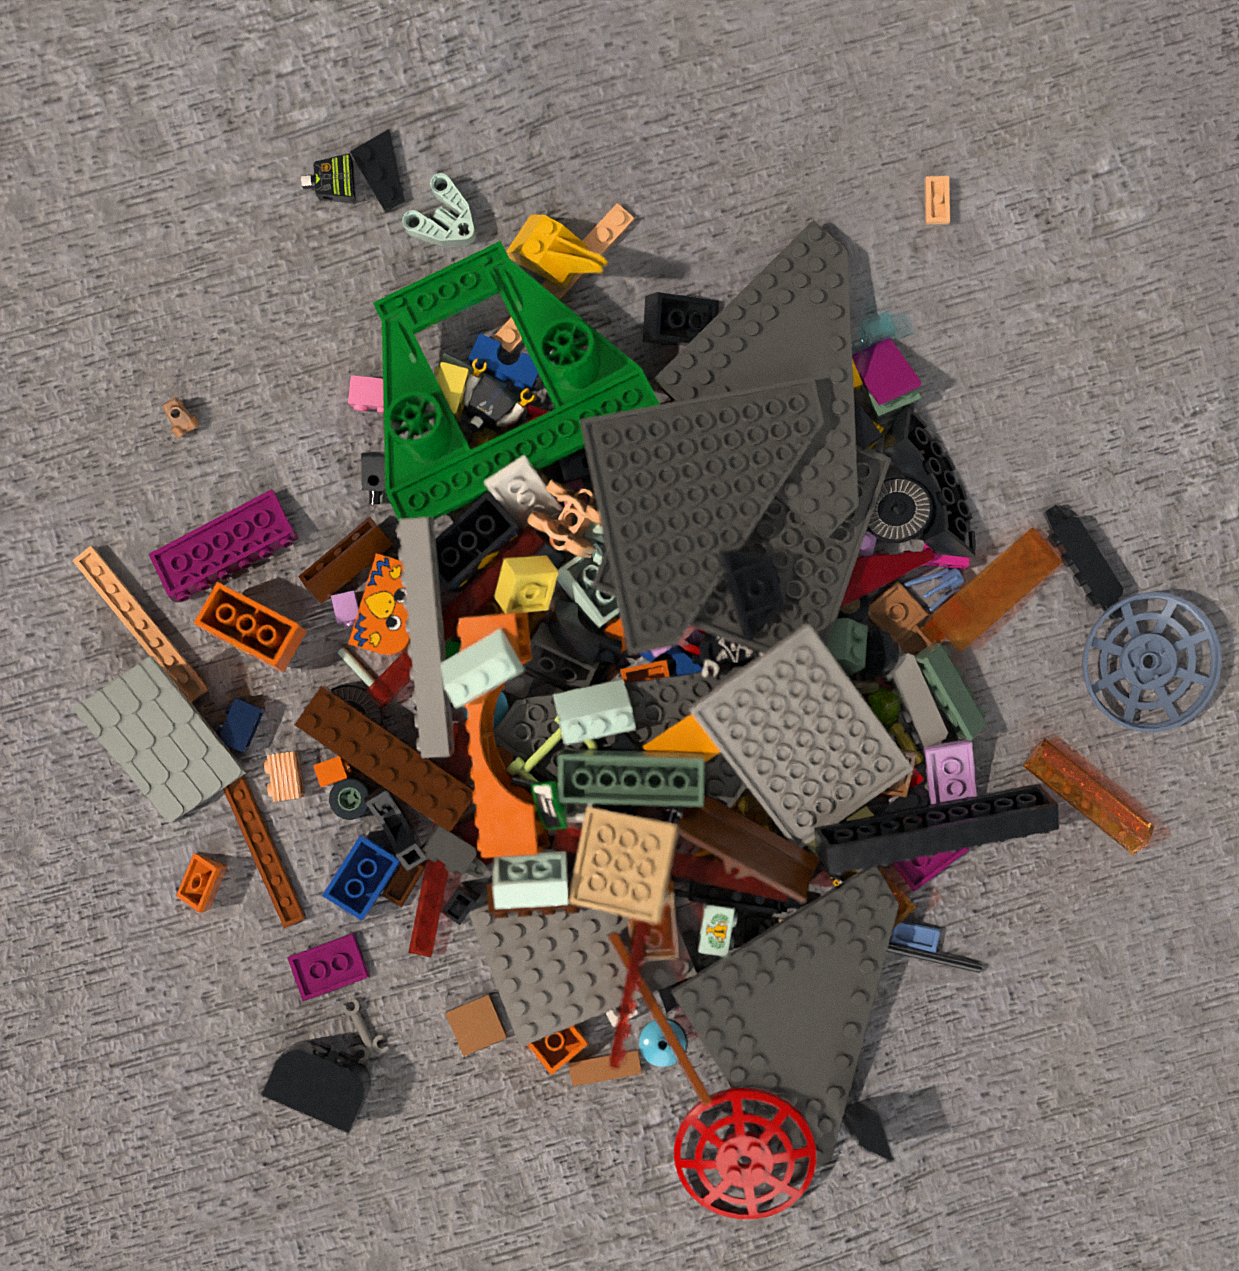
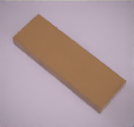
(597, 1068)

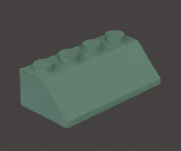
(950, 692)

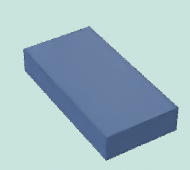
(915, 936)

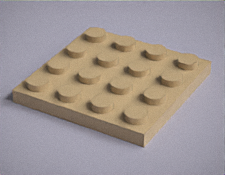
(623, 864)

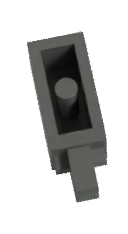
(454, 852)

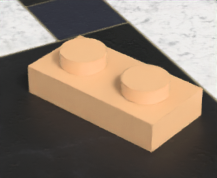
(937, 200)

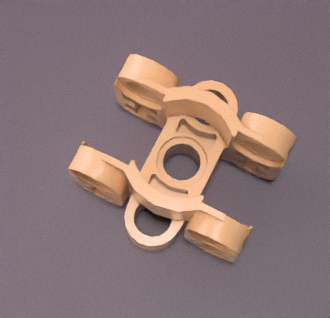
(563, 525)

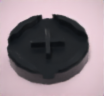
(881, 653)

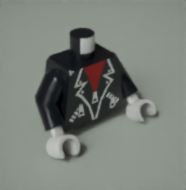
(718, 651)

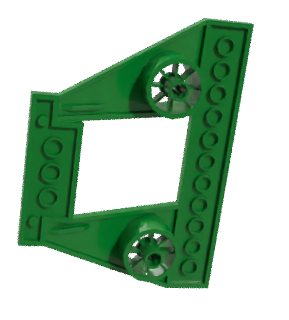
(440, 469)

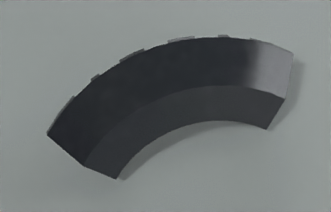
(923, 461)

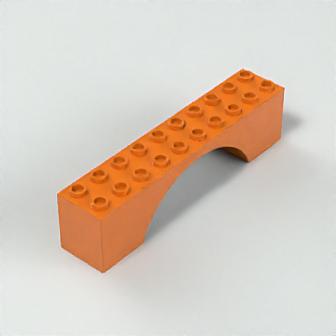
(505, 813)

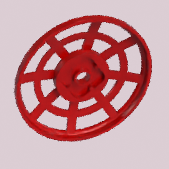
(745, 1144)

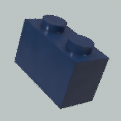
(240, 724)

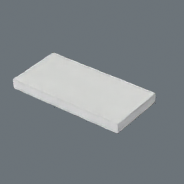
(522, 492)

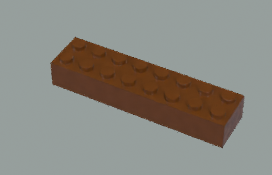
(386, 758)

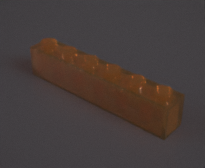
(1089, 796)

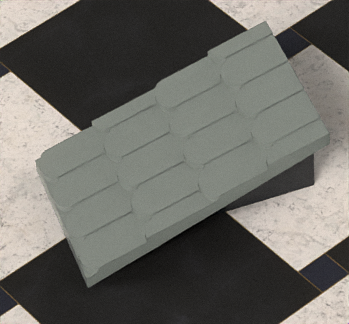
(160, 739)

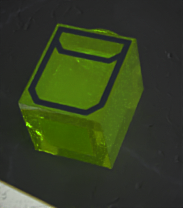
(885, 706)

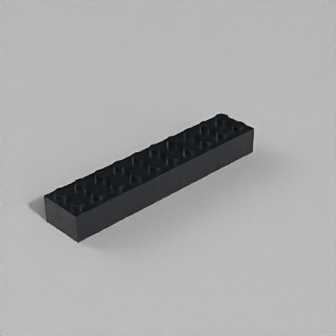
(936, 829)

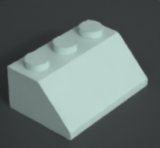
(576, 580)
(480, 668)
(594, 711)
(530, 880)

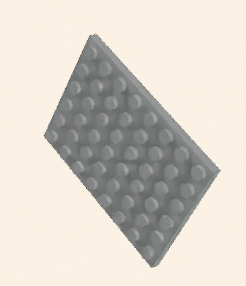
(801, 736)
(564, 967)

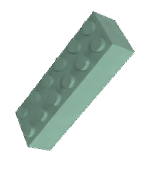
(631, 777)

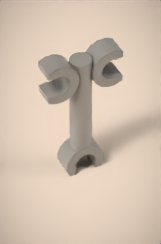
(370, 1046)

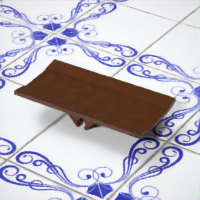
(748, 847)

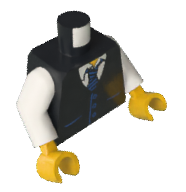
(491, 403)

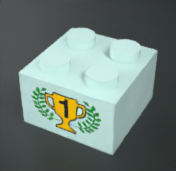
(715, 929)

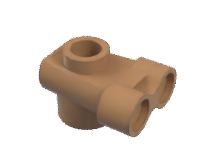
(182, 422)

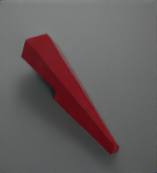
(879, 569)

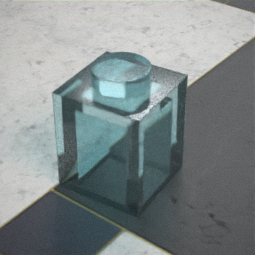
(877, 329)

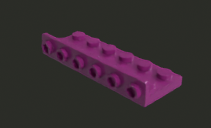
(223, 547)

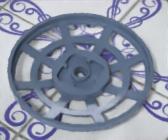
(1163, 664)

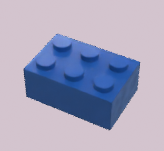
(362, 877)

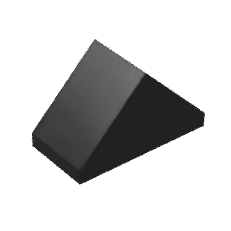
(460, 903)

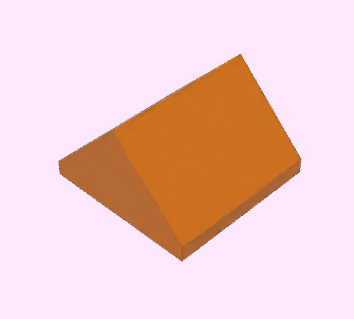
(201, 882)

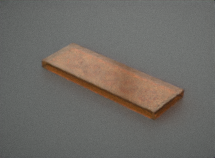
(995, 589)

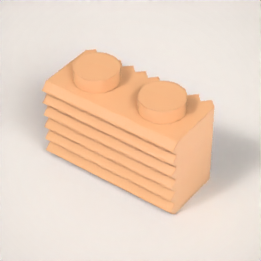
(284, 776)

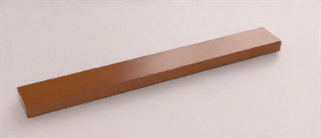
(264, 852)
(662, 1023)

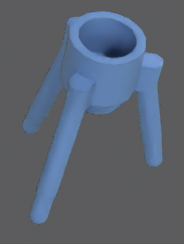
(950, 581)

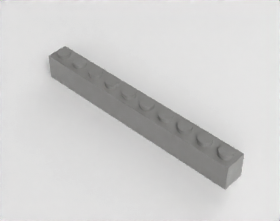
(426, 636)

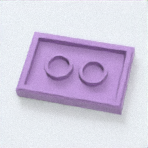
(950, 771)

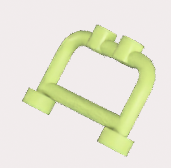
(523, 768)

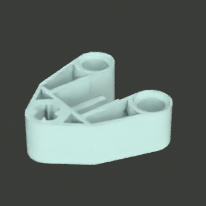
(432, 232)

